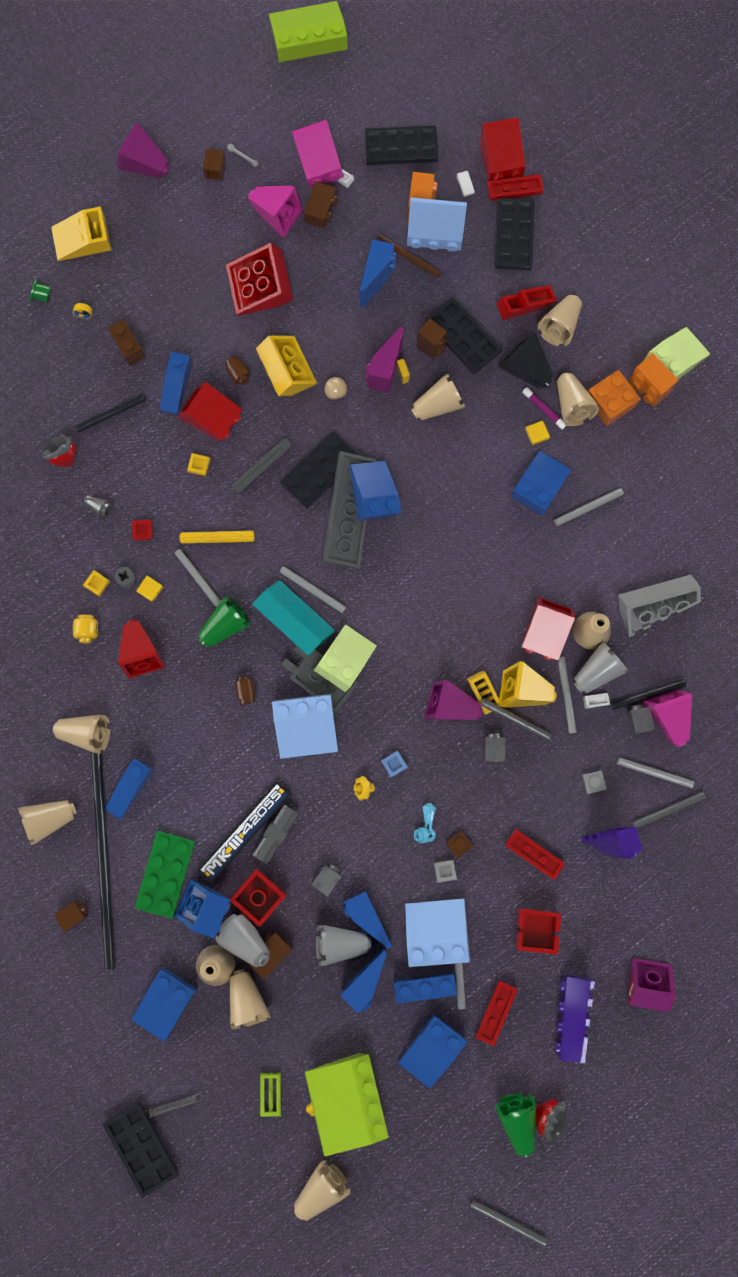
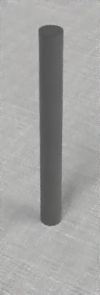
(516, 719)
(669, 810)
(508, 1223)

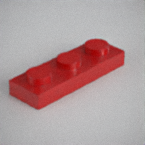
(515, 187)
(534, 854)
(496, 1013)

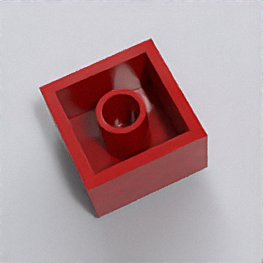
(258, 897)

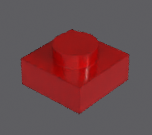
(142, 530)

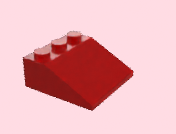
(259, 280)

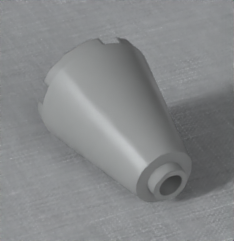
(599, 669)
(242, 939)
(340, 944)

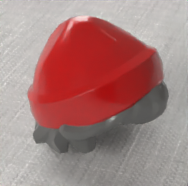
(60, 451)
(551, 1119)

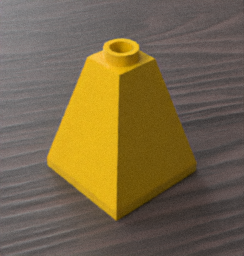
(524, 687)

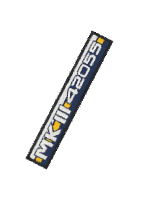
(244, 832)

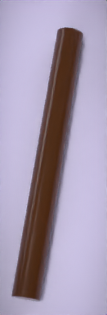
(411, 257)

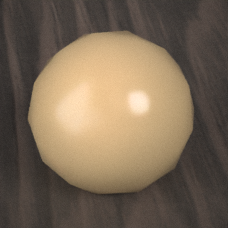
(335, 388)

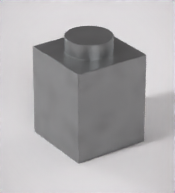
(640, 719)
(494, 748)
(327, 879)

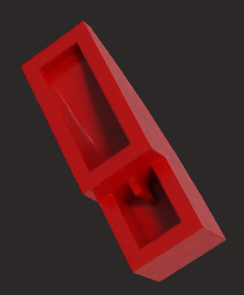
(526, 302)

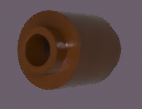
(237, 370)
(245, 690)

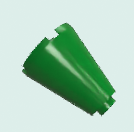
(223, 623)
(519, 1121)

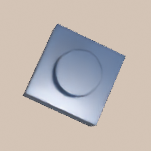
(394, 764)

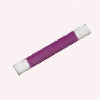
(544, 408)

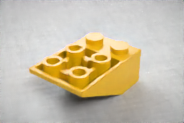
(81, 234)

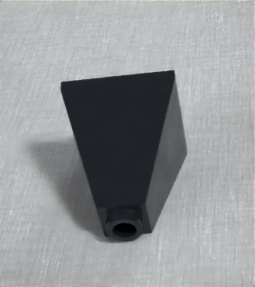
(529, 363)

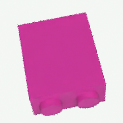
(318, 153)

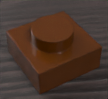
(459, 844)

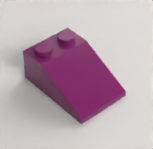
(384, 363)

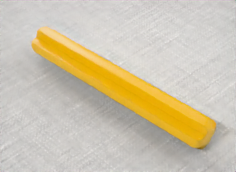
(216, 537)

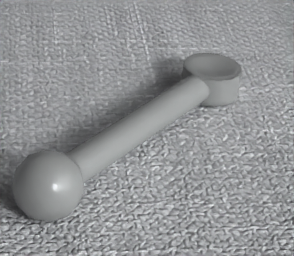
(231, 148)

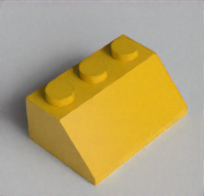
(285, 365)

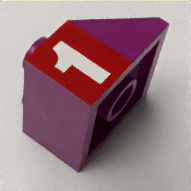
(651, 985)

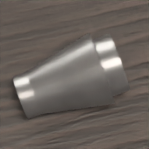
(101, 507)

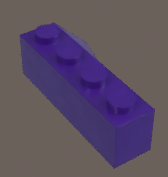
(619, 842)
(574, 1018)

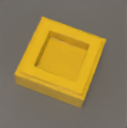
(403, 371)
(537, 433)
(198, 464)
(96, 583)
(149, 588)

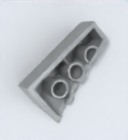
(657, 602)

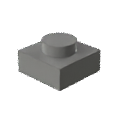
(594, 782)

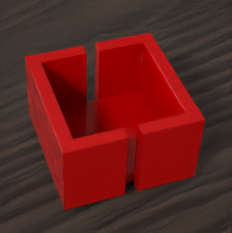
(537, 930)

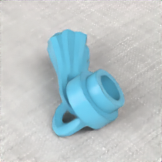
(422, 834)

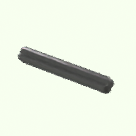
(261, 465)

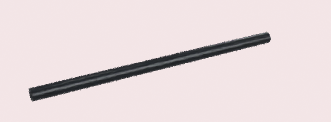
(102, 861)

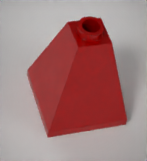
(137, 652)

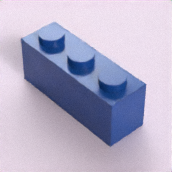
(425, 987)

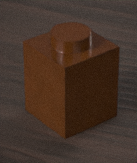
(214, 164)
(71, 915)

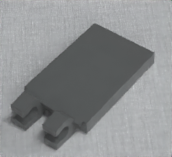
(312, 682)

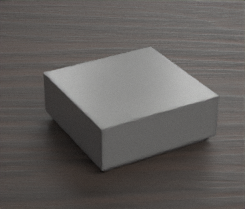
(445, 871)

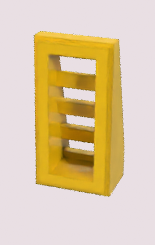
(482, 675)

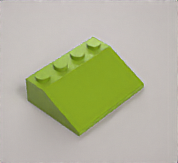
(308, 31)
(346, 1104)

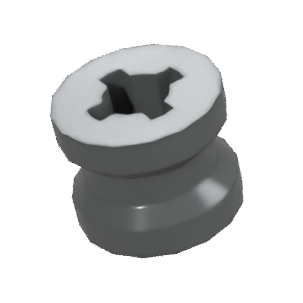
(127, 580)

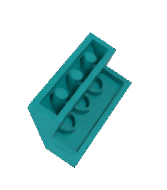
(293, 617)

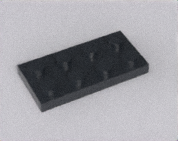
(401, 145)
(515, 234)
(465, 336)
(316, 471)
(140, 1149)

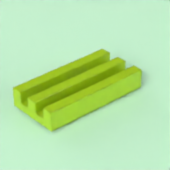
(278, 1094)

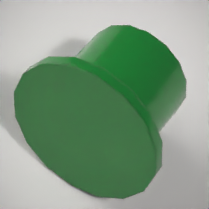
(40, 291)

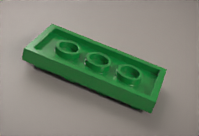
(165, 874)

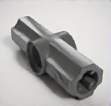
(275, 834)

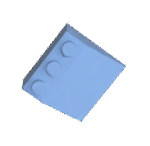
(436, 224)
(305, 726)
(437, 933)

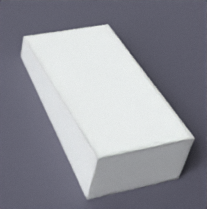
(347, 179)
(465, 183)
(596, 700)

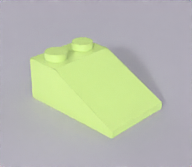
(680, 352)
(345, 658)

